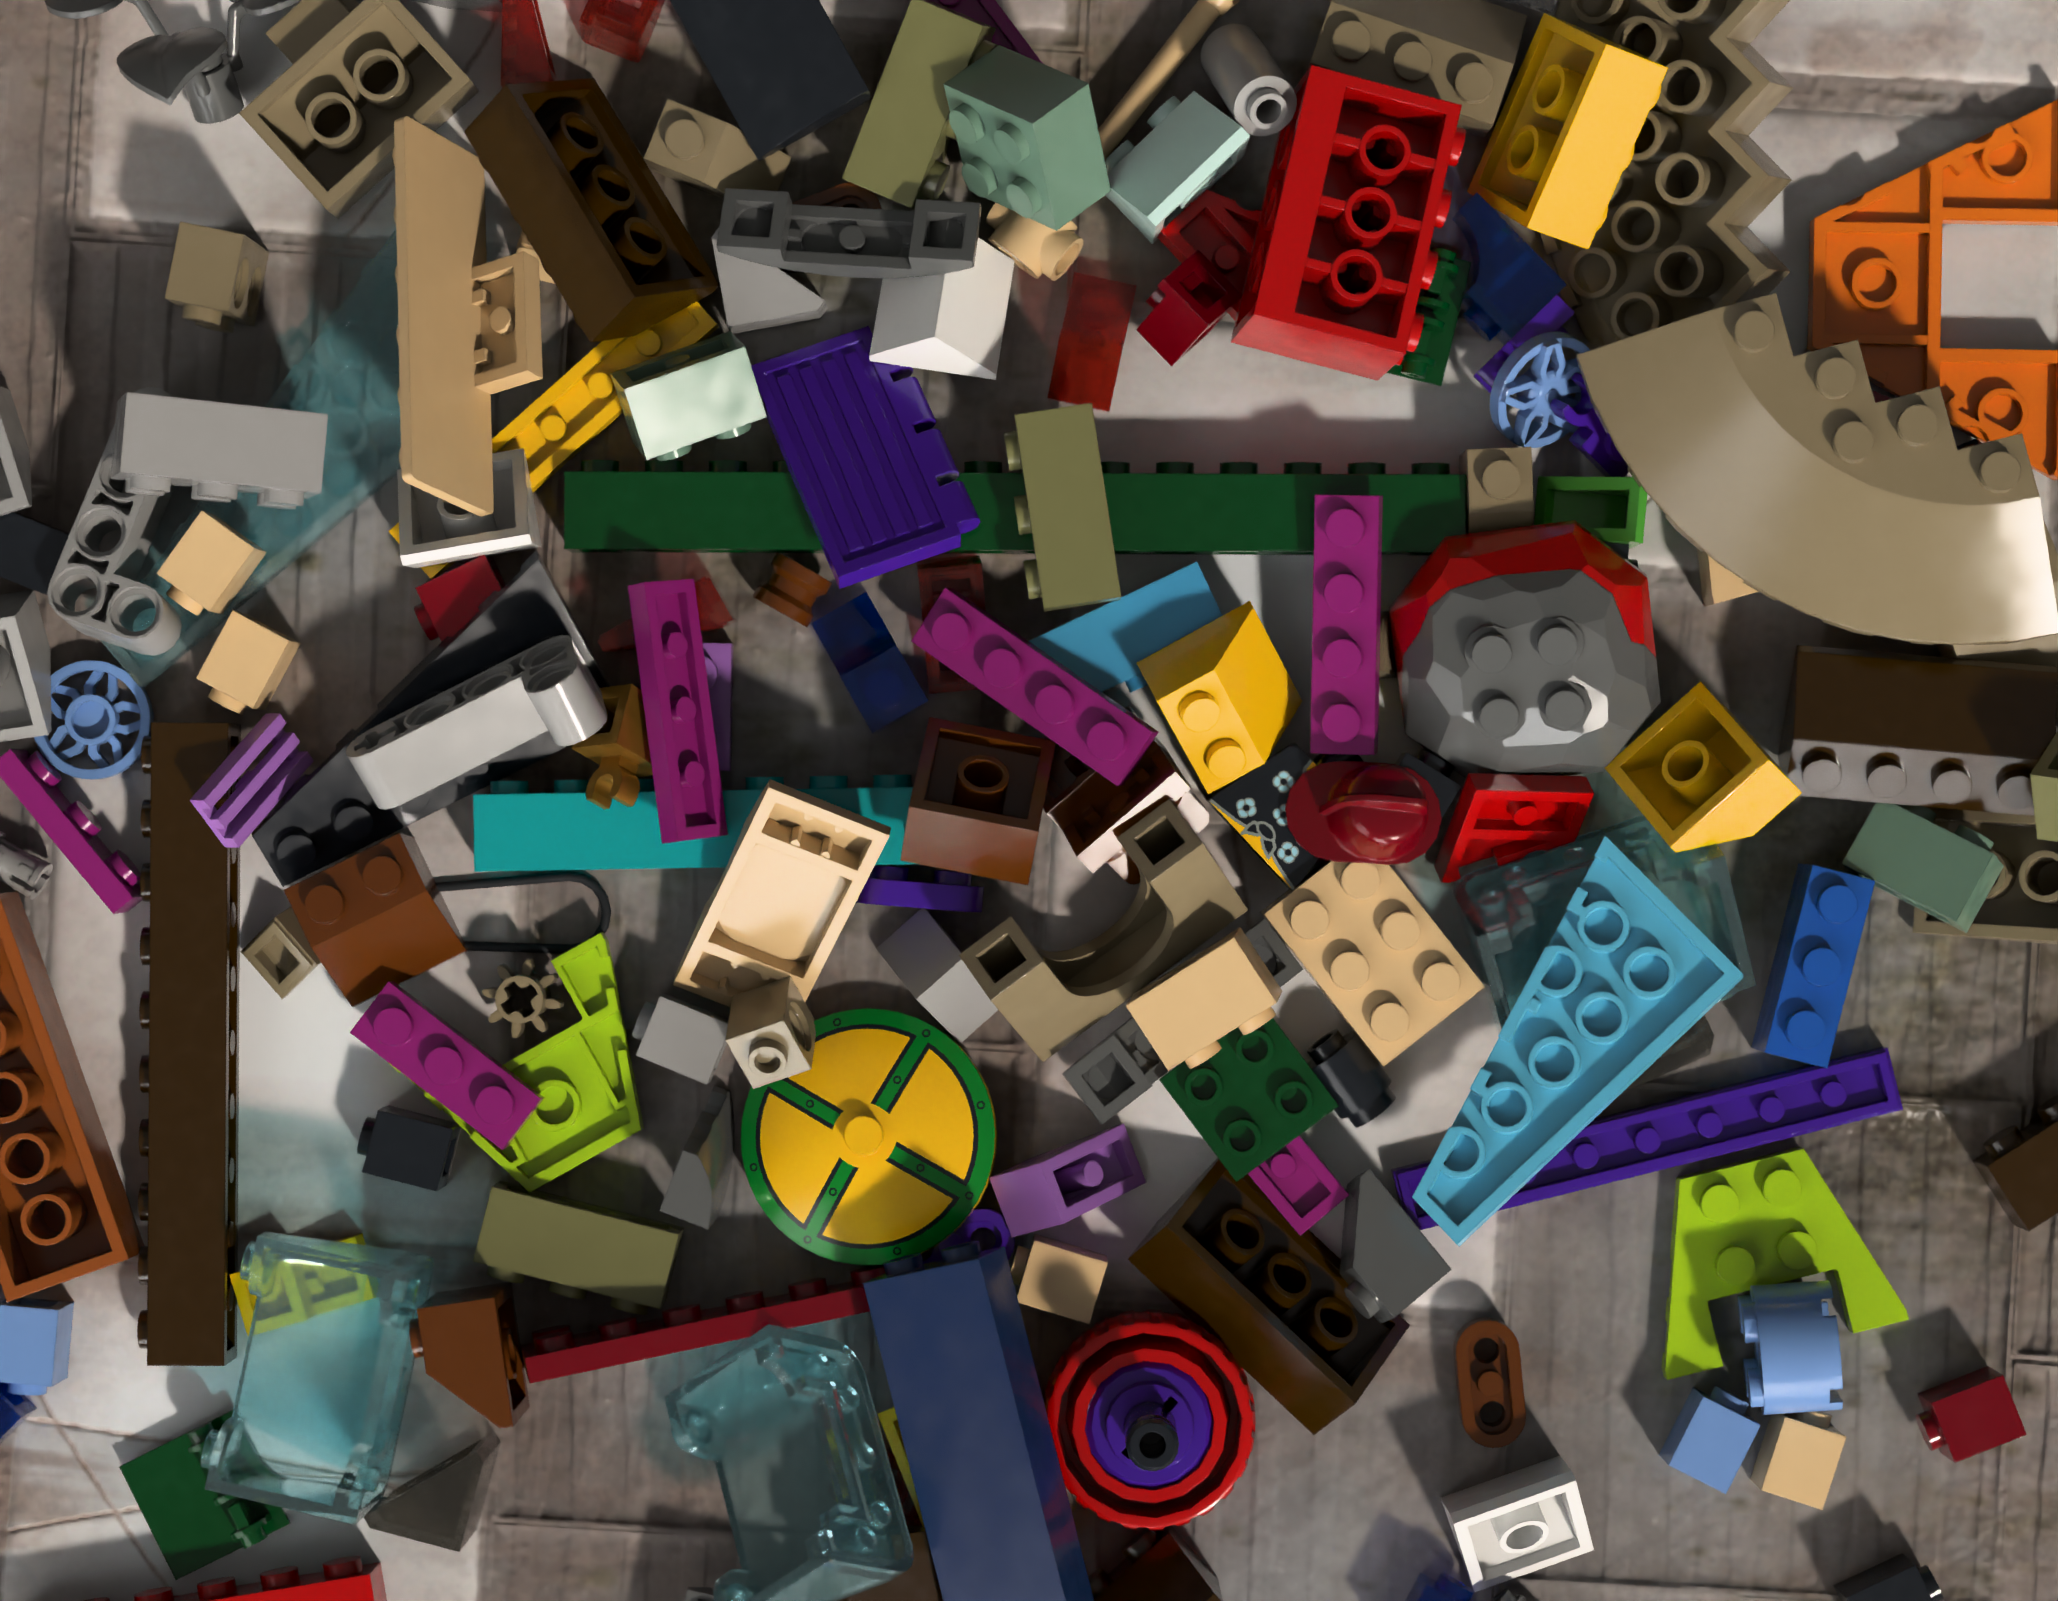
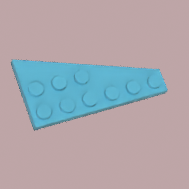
(1592, 1017)

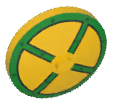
(875, 1142)

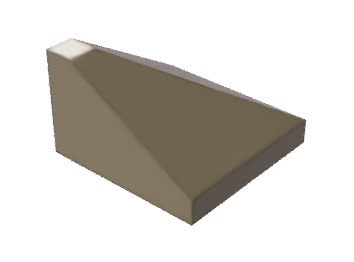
(282, 953)

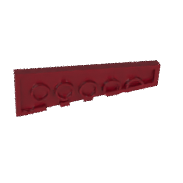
(687, 1327)

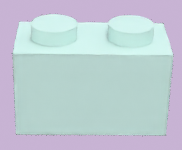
(1174, 163)

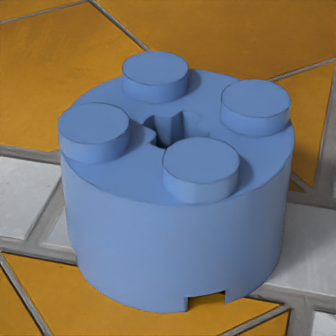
(1793, 1348)

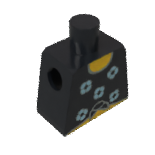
(1257, 812)

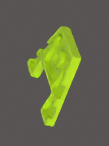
(580, 1073)
(1761, 1227)

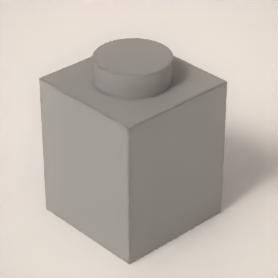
(681, 1037)

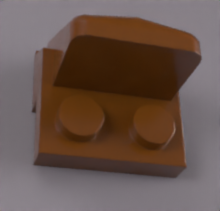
(1097, 811)

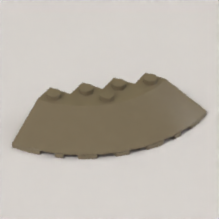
(1696, 178)
(1819, 488)

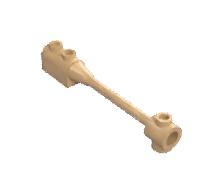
(1052, 252)

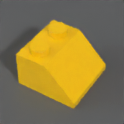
(1223, 695)
(1701, 775)

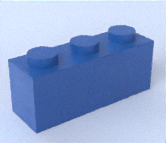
(1813, 964)

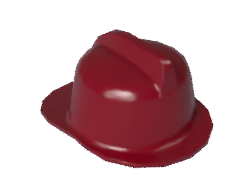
(1363, 813)

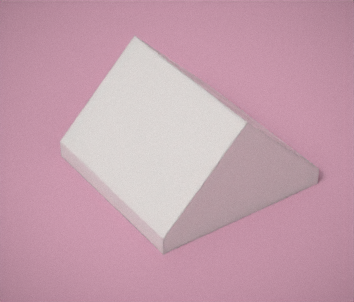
(946, 319)
(444, 533)
(1518, 1523)

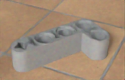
(114, 571)
(480, 720)

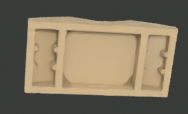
(781, 896)

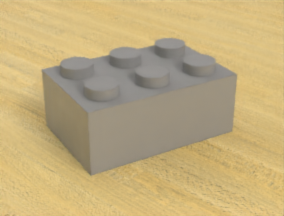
(218, 449)

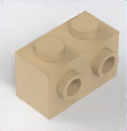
(1205, 1001)

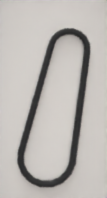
(525, 880)

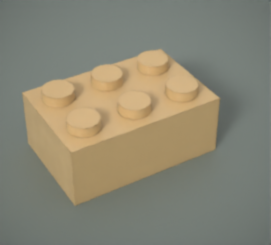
(1373, 953)

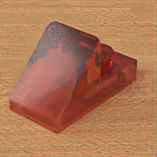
(1091, 341)

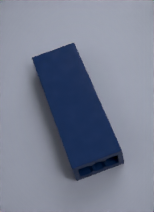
(976, 1428)

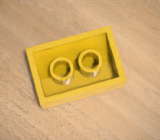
(1567, 131)

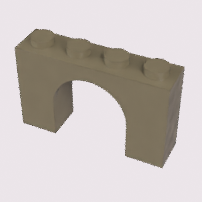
(1065, 992)

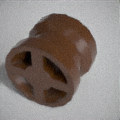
(792, 589)

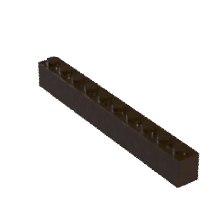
(190, 1056)

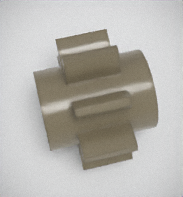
(506, 993)

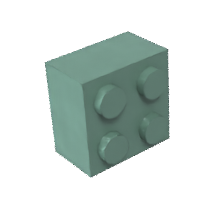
(1027, 137)

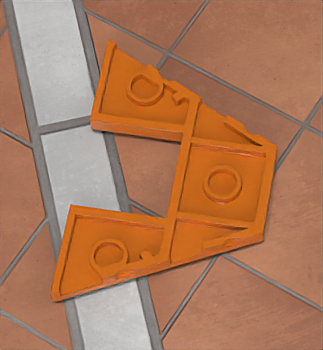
(1881, 277)

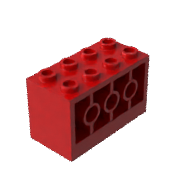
(1349, 224)

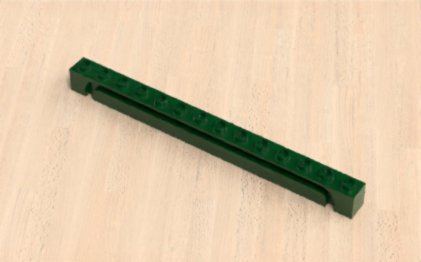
(1147, 511)

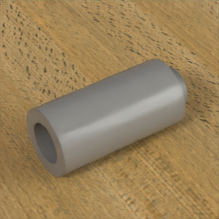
(1248, 79)

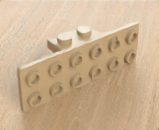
(460, 320)

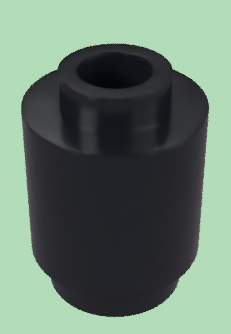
(1351, 1076)

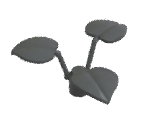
(185, 59)

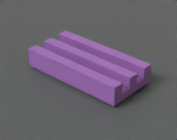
(258, 789)

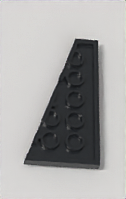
(331, 808)

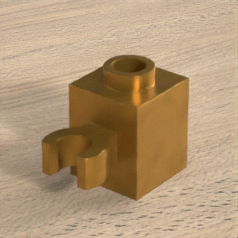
(618, 748)

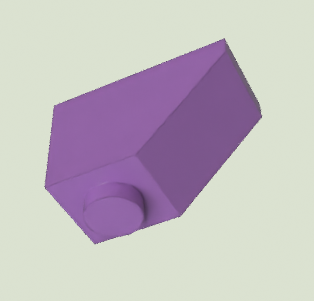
(1067, 1181)

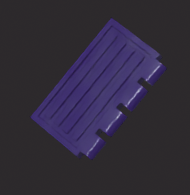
(864, 457)

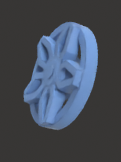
(1536, 390)
(95, 720)

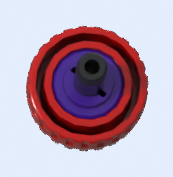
(1150, 1419)

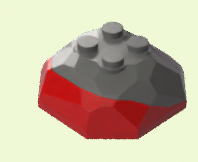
(1525, 651)

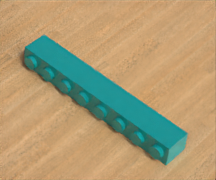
(574, 834)

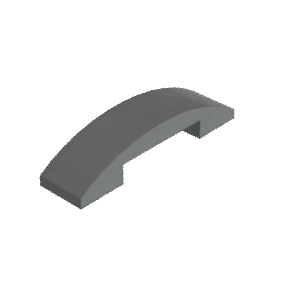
(847, 240)
(1126, 1062)

